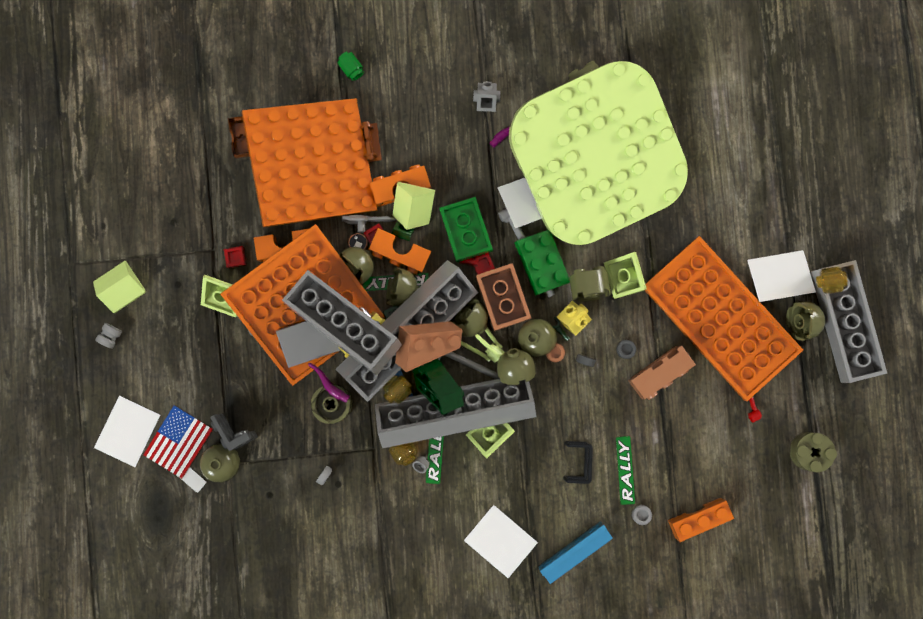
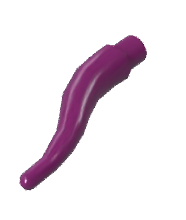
(499, 137)
(332, 390)

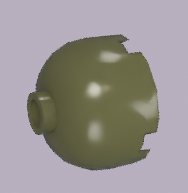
(359, 262)
(400, 287)
(472, 319)
(805, 320)
(537, 337)
(515, 366)
(219, 463)

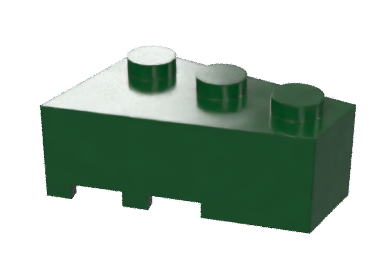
(438, 386)

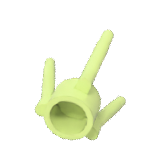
(493, 351)

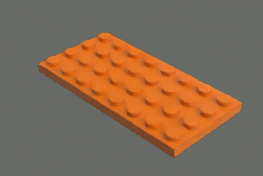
(722, 318)

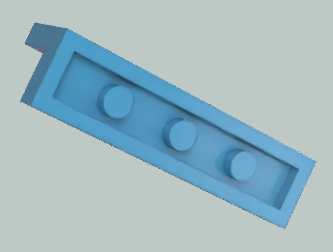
(575, 552)

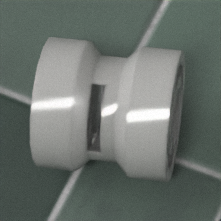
(108, 335)

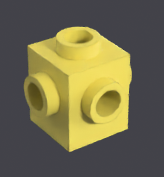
(574, 317)

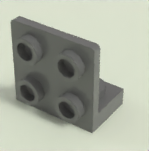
(228, 438)

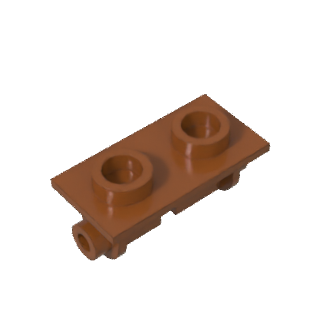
(371, 139)

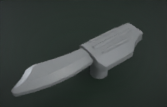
(361, 220)

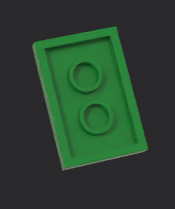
(466, 229)
(542, 262)

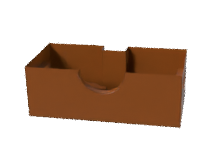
(238, 135)

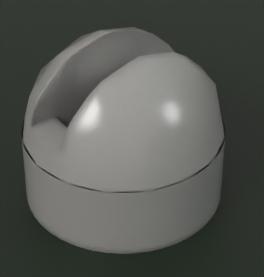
(421, 464)

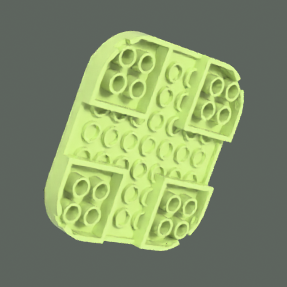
(598, 152)

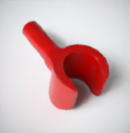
(755, 415)

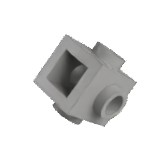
(486, 96)

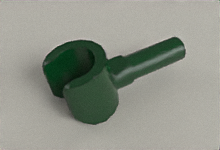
(559, 329)

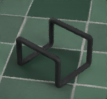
(587, 463)

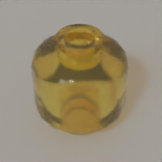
(832, 280)
(397, 389)
(403, 454)

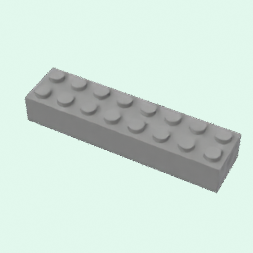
(432, 302)
(484, 406)

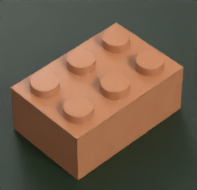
(503, 297)

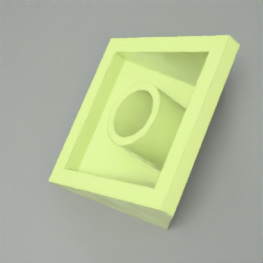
(413, 205)
(625, 275)
(118, 287)
(211, 295)
(490, 438)

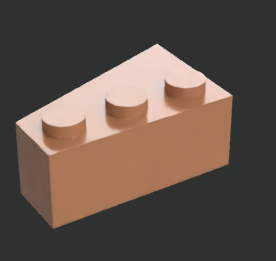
(426, 343)
(661, 372)

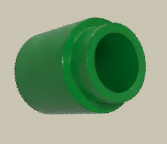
(350, 66)

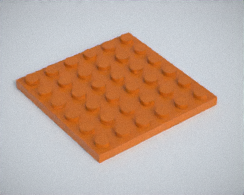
(308, 161)
(260, 294)

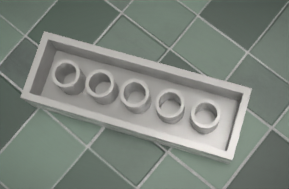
(342, 322)
(851, 328)

